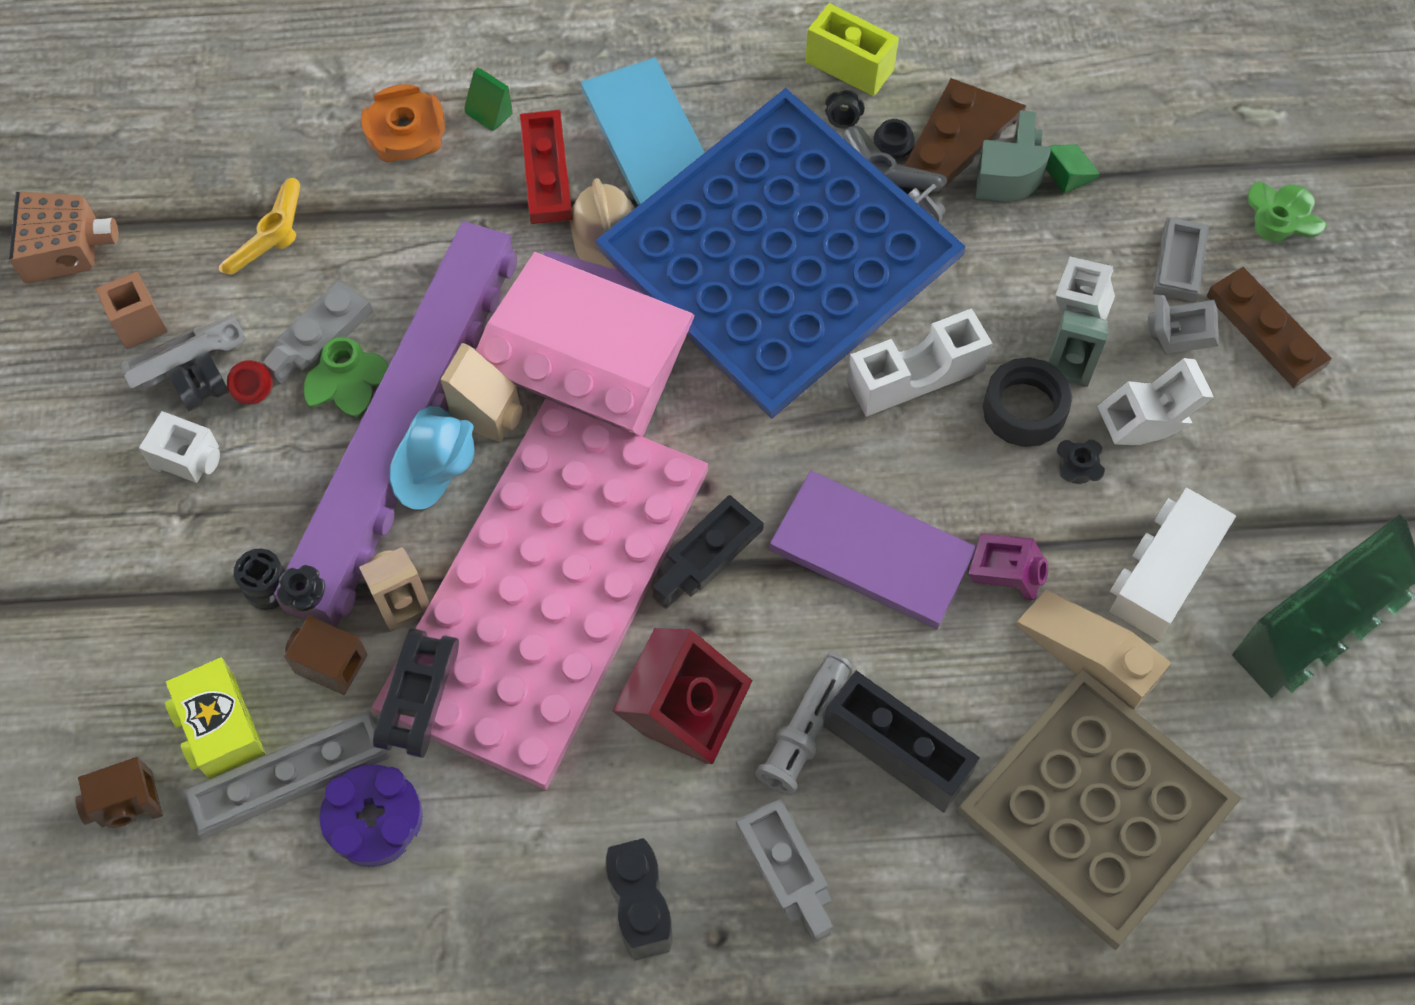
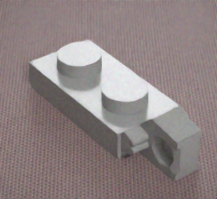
(327, 318)
(150, 367)
(787, 867)

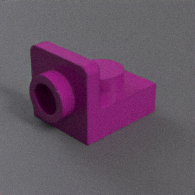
(1009, 563)

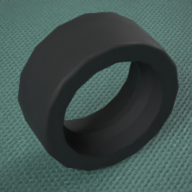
(1033, 373)

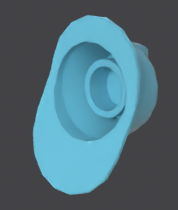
(430, 456)

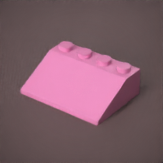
(585, 342)

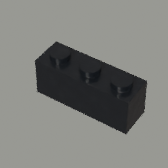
(900, 741)

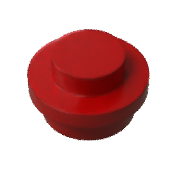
(249, 382)

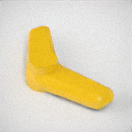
(273, 230)

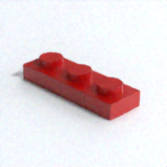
(545, 167)

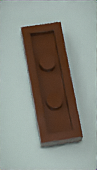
(1269, 327)

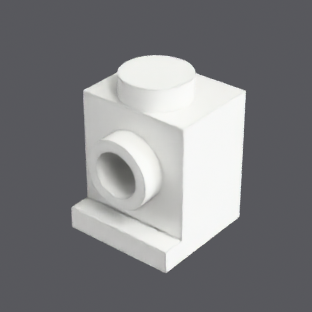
(1086, 288)
(180, 448)

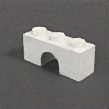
(950, 353)

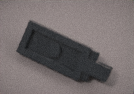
(706, 551)

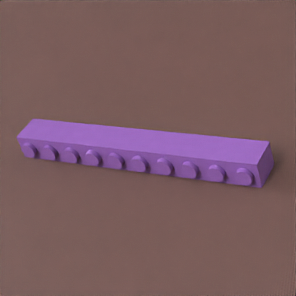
(360, 496)

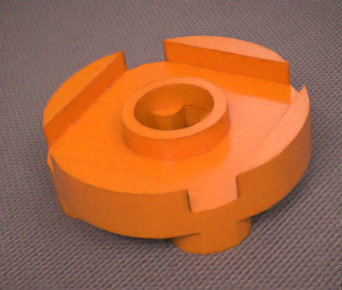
(405, 142)

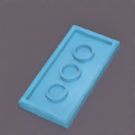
(642, 125)

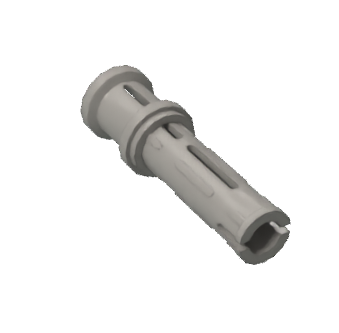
(796, 741)

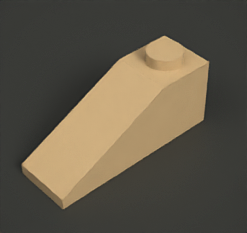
(1095, 644)

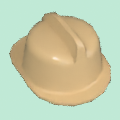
(594, 214)

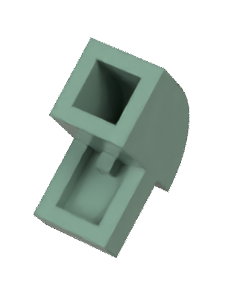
(1013, 169)

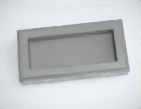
(1181, 259)

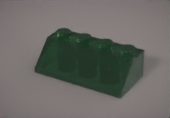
(1331, 610)

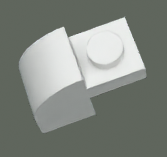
(1157, 410)

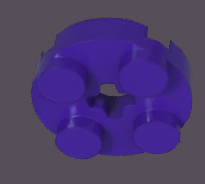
(393, 831)

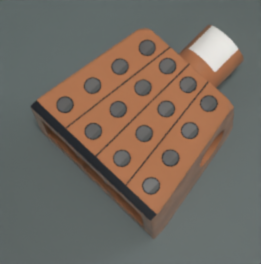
(55, 235)

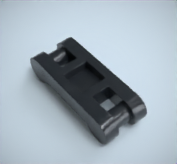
(415, 692)

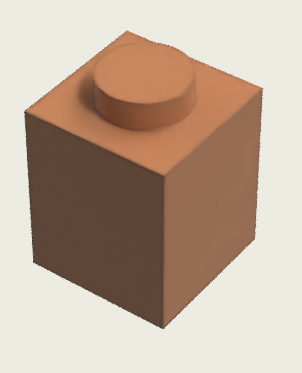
(131, 310)

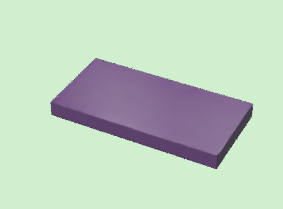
(873, 549)

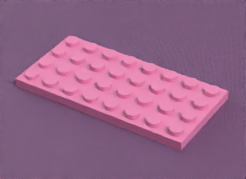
(551, 586)

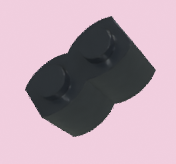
(641, 907)

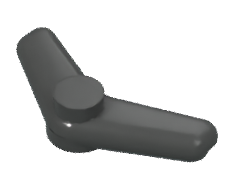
(901, 175)

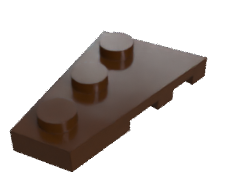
(959, 127)

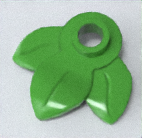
(1284, 212)
(347, 382)

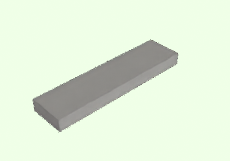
(282, 775)

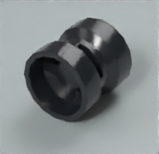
(207, 376)
(259, 590)

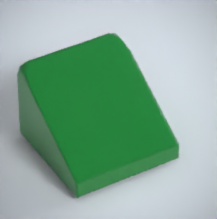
(488, 100)
(1070, 167)

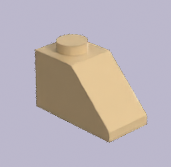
(481, 394)
(395, 587)

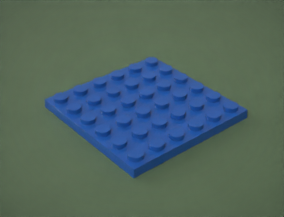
(781, 250)

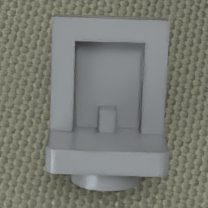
(1184, 326)

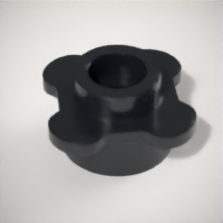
(1078, 472)

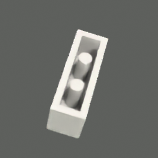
(1169, 562)

